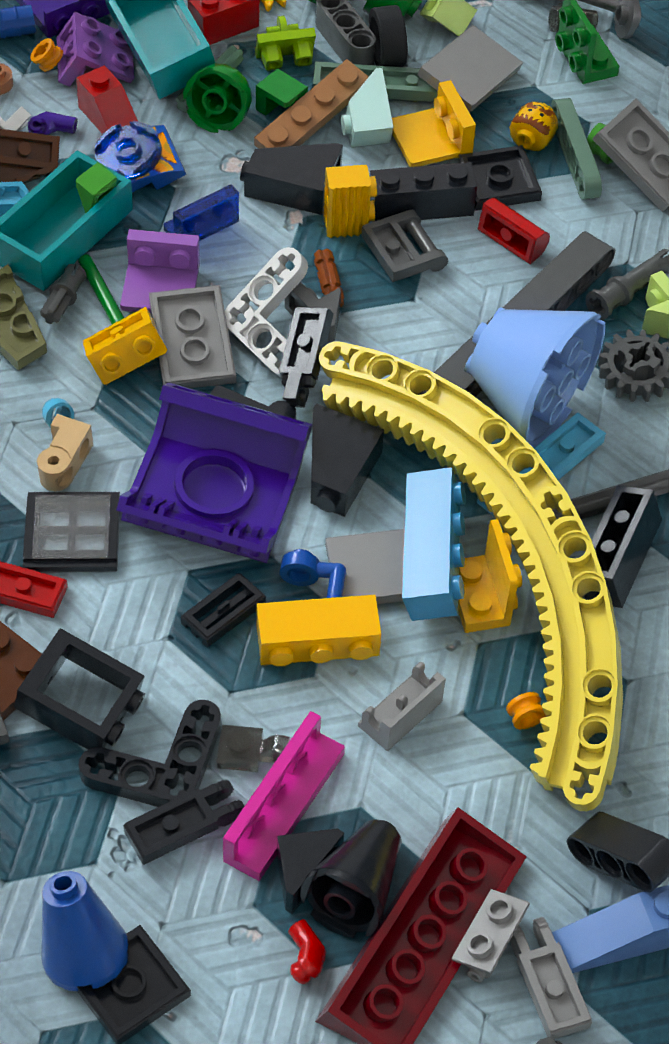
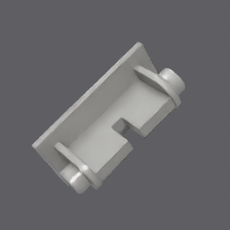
(490, 934)

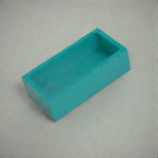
(162, 40)
(51, 226)

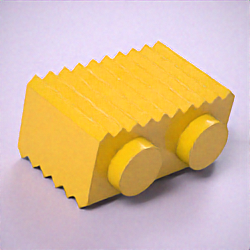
(348, 200)

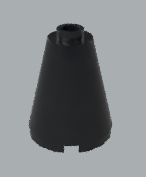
(354, 880)

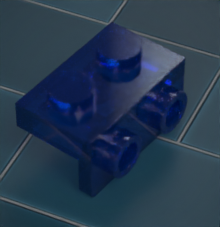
(206, 214)

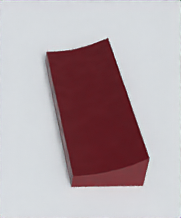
(411, 952)

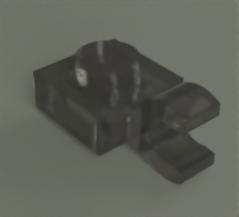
(245, 748)

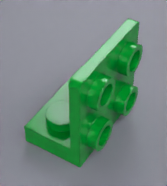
(583, 45)

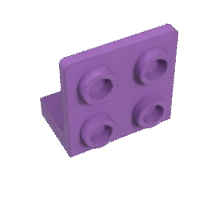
(93, 45)
(158, 264)

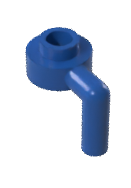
(304, 569)

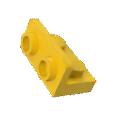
(124, 346)

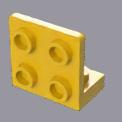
(436, 132)
(490, 584)

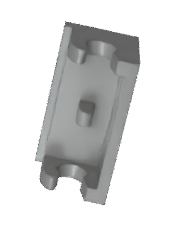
(403, 708)

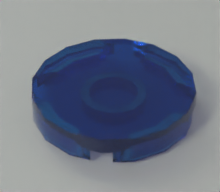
(129, 149)

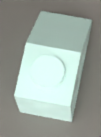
(368, 113)

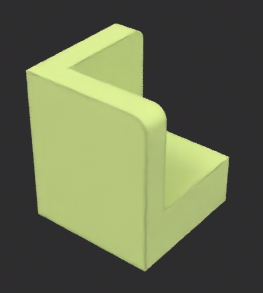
(451, 14)

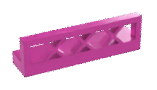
(281, 798)

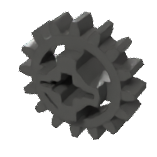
(639, 364)

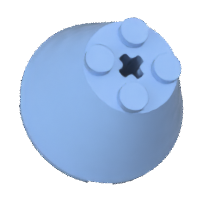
(534, 365)

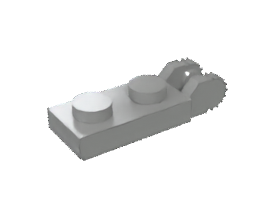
(550, 982)

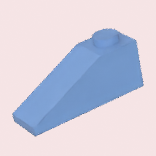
(618, 931)

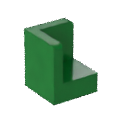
(278, 90)

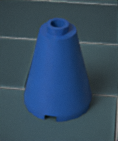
(79, 934)

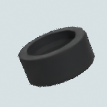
(390, 34)

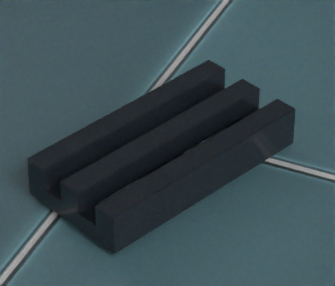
(209, 629)

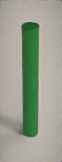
(100, 289)

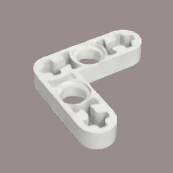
(256, 320)

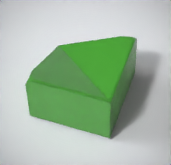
(94, 185)

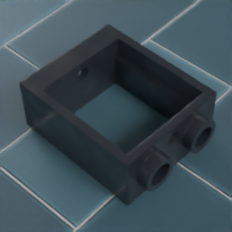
(62, 719)

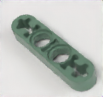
(577, 150)

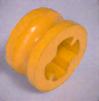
(46, 55)
(525, 710)

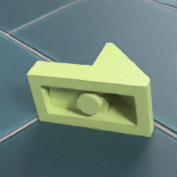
(657, 298)

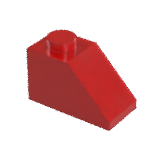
(104, 99)

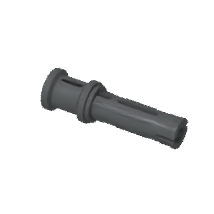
(621, 289)

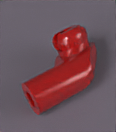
(311, 953)

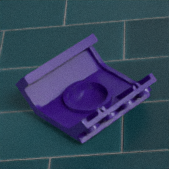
(217, 473)

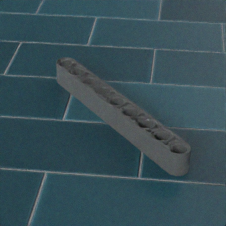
(550, 289)

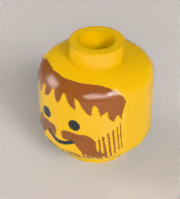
(535, 125)

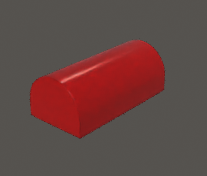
(512, 230)

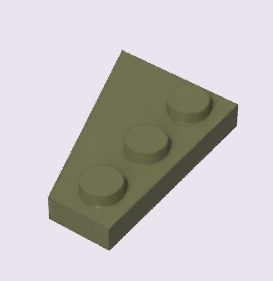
(19, 333)

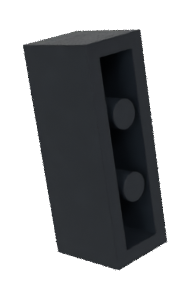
(427, 190)
(625, 539)

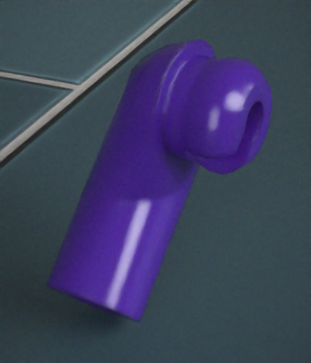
(49, 122)

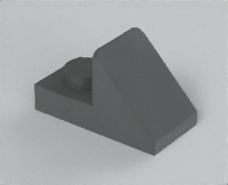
(306, 297)

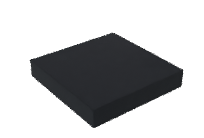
(503, 176)
(139, 993)

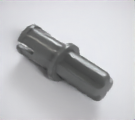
(63, 294)

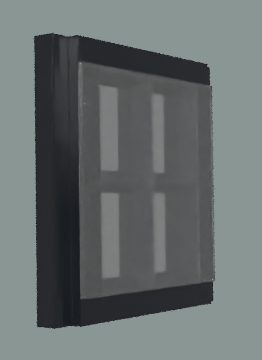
(71, 531)

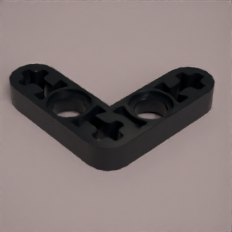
(161, 776)

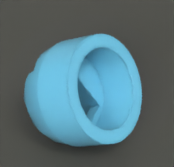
(62, 408)

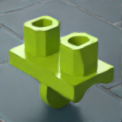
(285, 40)

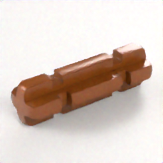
(327, 272)

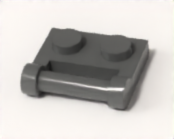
(397, 252)

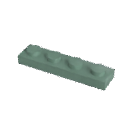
(400, 81)

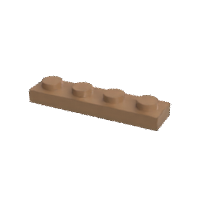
(313, 108)

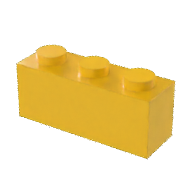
(318, 630)

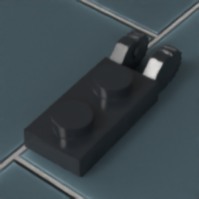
(181, 821)

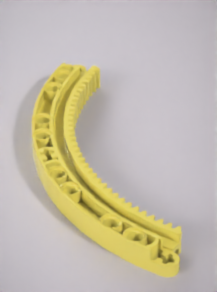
(577, 632)

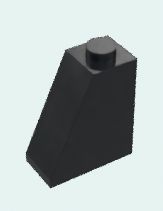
(291, 175)
(341, 458)

